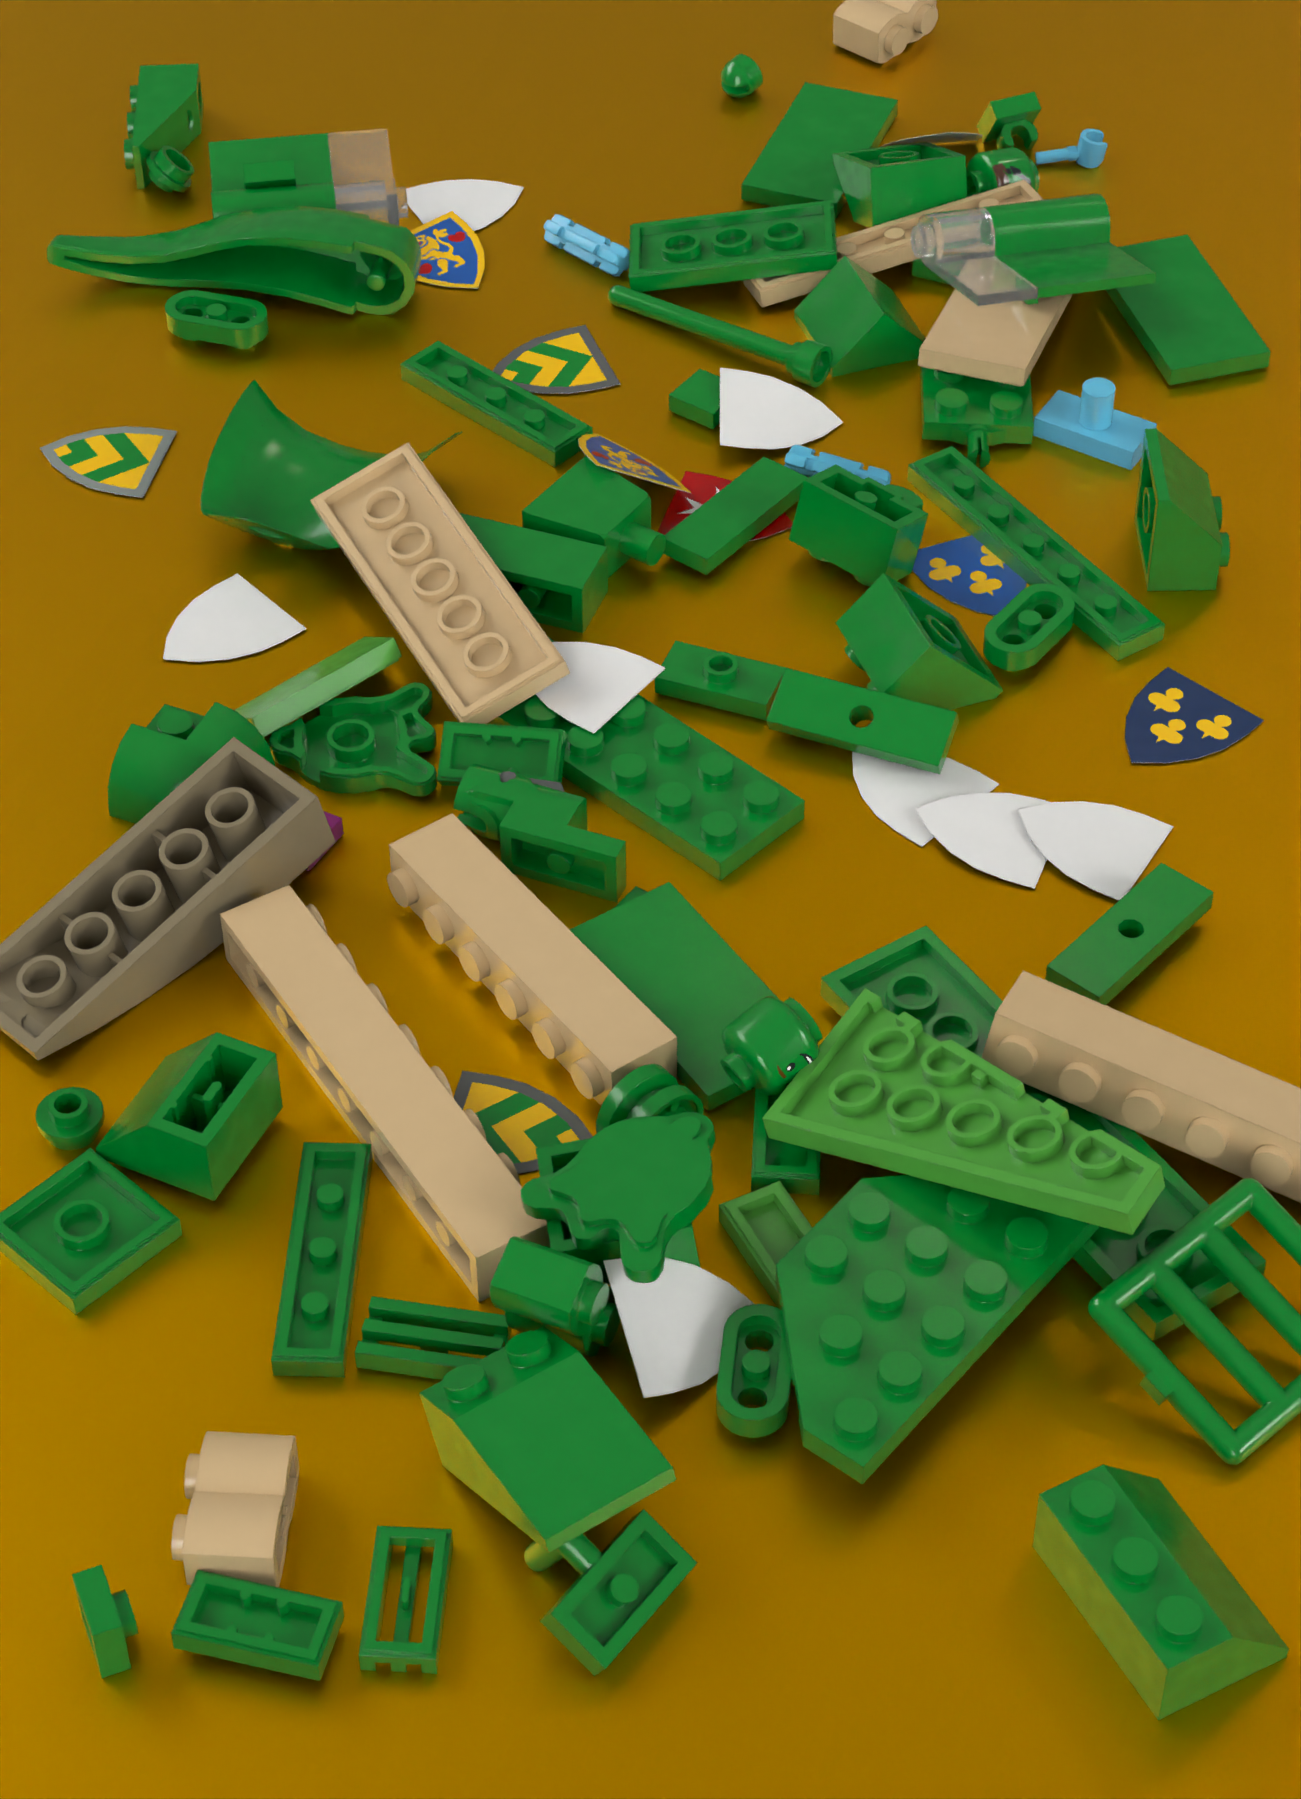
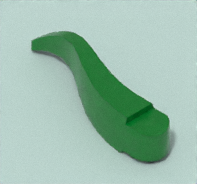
(276, 250)

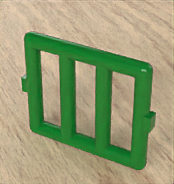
(1155, 1272)

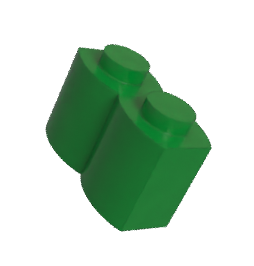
(556, 1292)

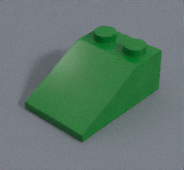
(543, 1438)

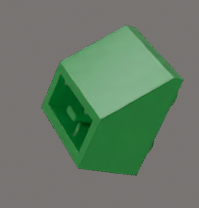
(198, 1115)

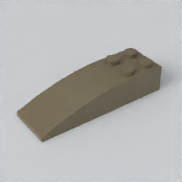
(157, 898)

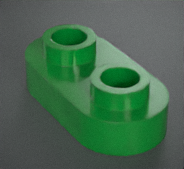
(217, 318)
(1028, 626)
(753, 1375)

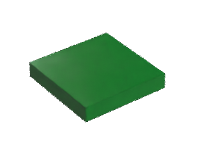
(85, 1230)

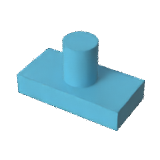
(1092, 424)

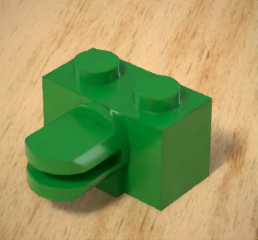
(859, 524)

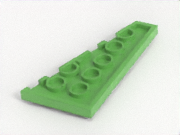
(954, 1119)

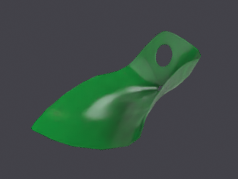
(270, 471)

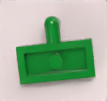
(614, 1588)

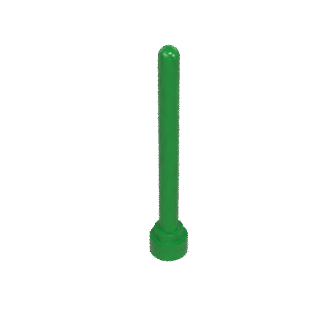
(806, 361)

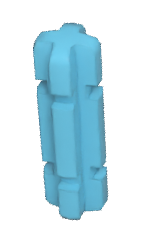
(587, 245)
(807, 463)

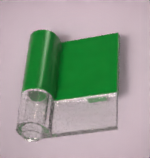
(331, 172)
(1026, 250)

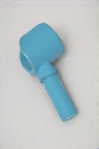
(1087, 153)

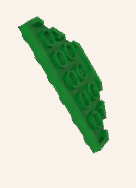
(901, 1302)

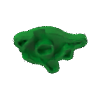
(363, 744)
(631, 1186)

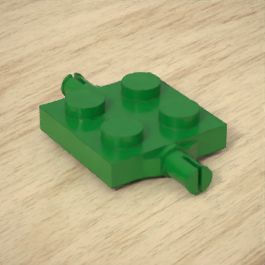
(975, 412)

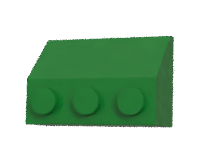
(1151, 1588)

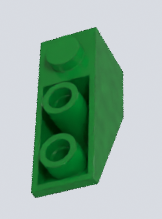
(163, 112)

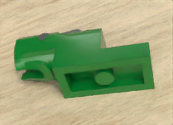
(541, 831)

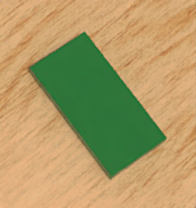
(799, 155)
(732, 246)
(1187, 315)
(682, 976)

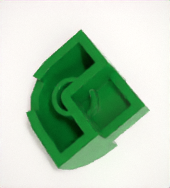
(168, 751)

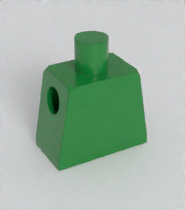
(598, 509)

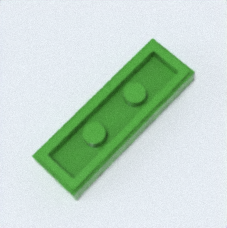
(320, 683)

